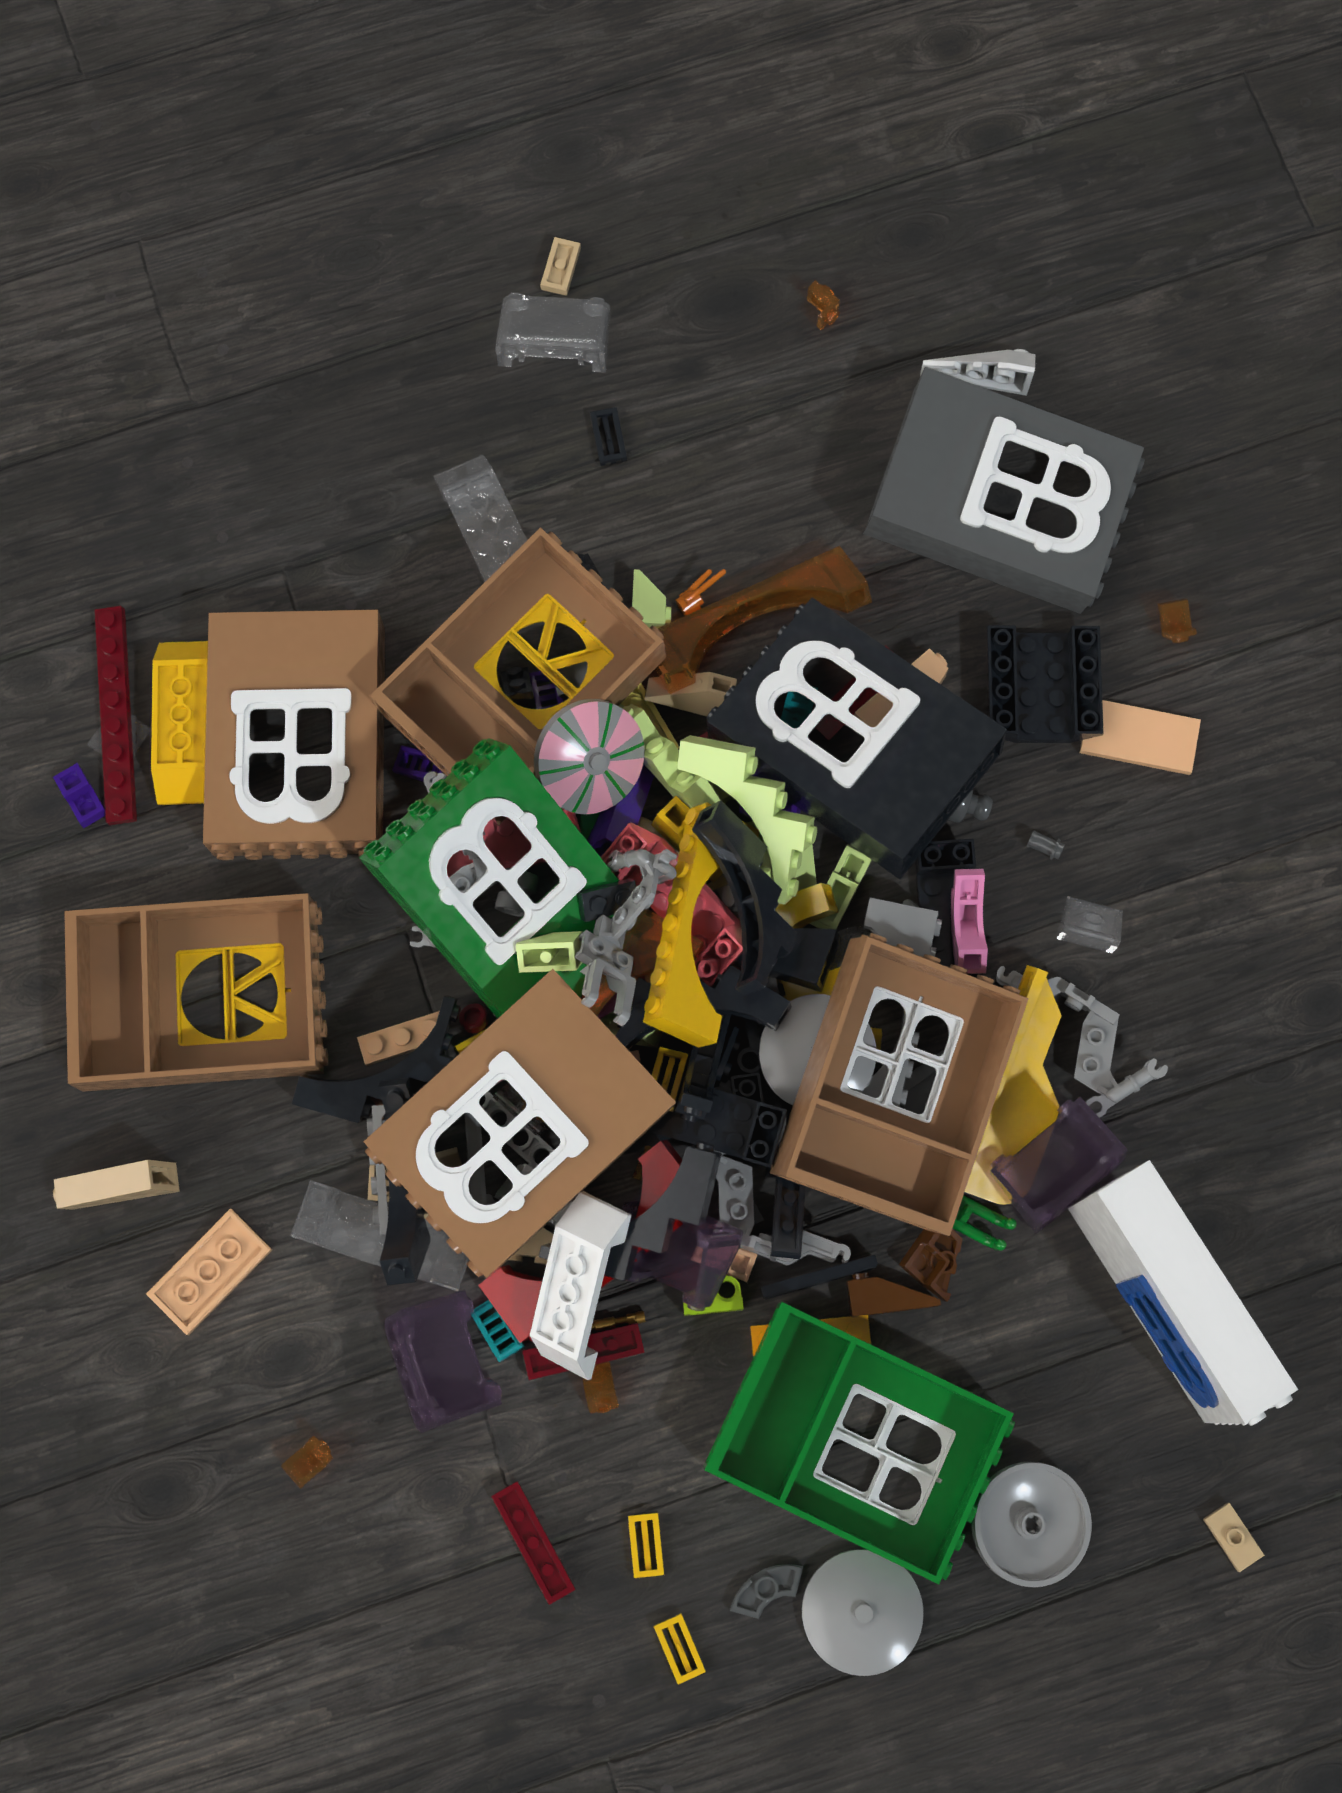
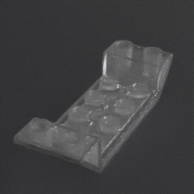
(481, 513)
(347, 1227)

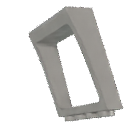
(378, 1184)

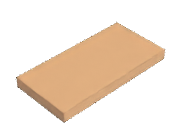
(1145, 738)
(209, 1271)

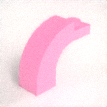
(967, 920)

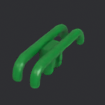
(970, 1206)

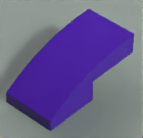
(80, 795)

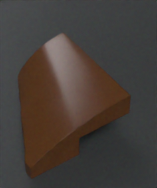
(933, 1261)

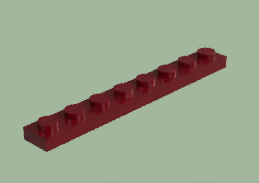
(115, 715)

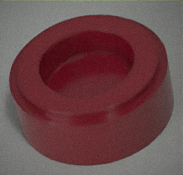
(474, 1018)

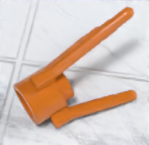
(690, 600)

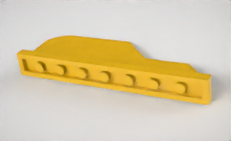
(1025, 1096)

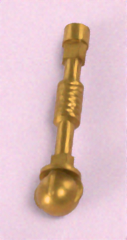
(611, 1322)

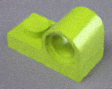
(721, 1304)

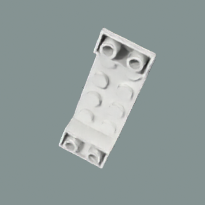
(575, 1280)

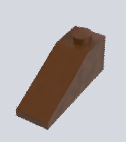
(881, 1296)

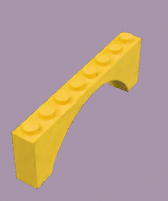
(676, 994)

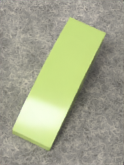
(844, 884)

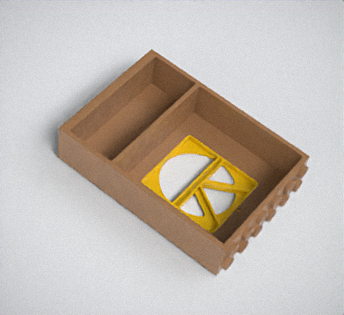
(449, 687)
(130, 977)

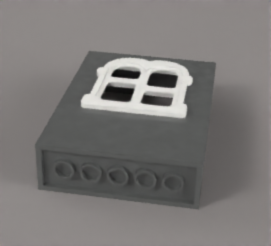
(945, 468)

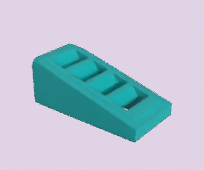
(507, 1351)

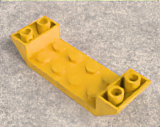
(179, 722)

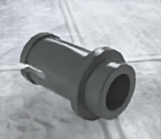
(1046, 845)

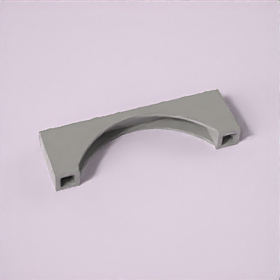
(914, 929)

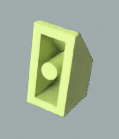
(649, 601)
(549, 952)

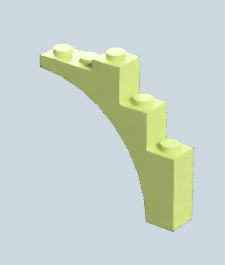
(662, 760)
(762, 798)

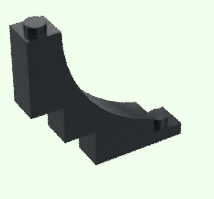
(684, 1200)
(407, 1231)

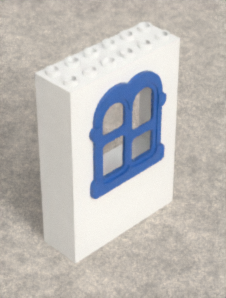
(1182, 1299)

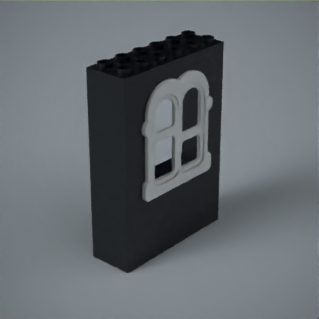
(902, 776)

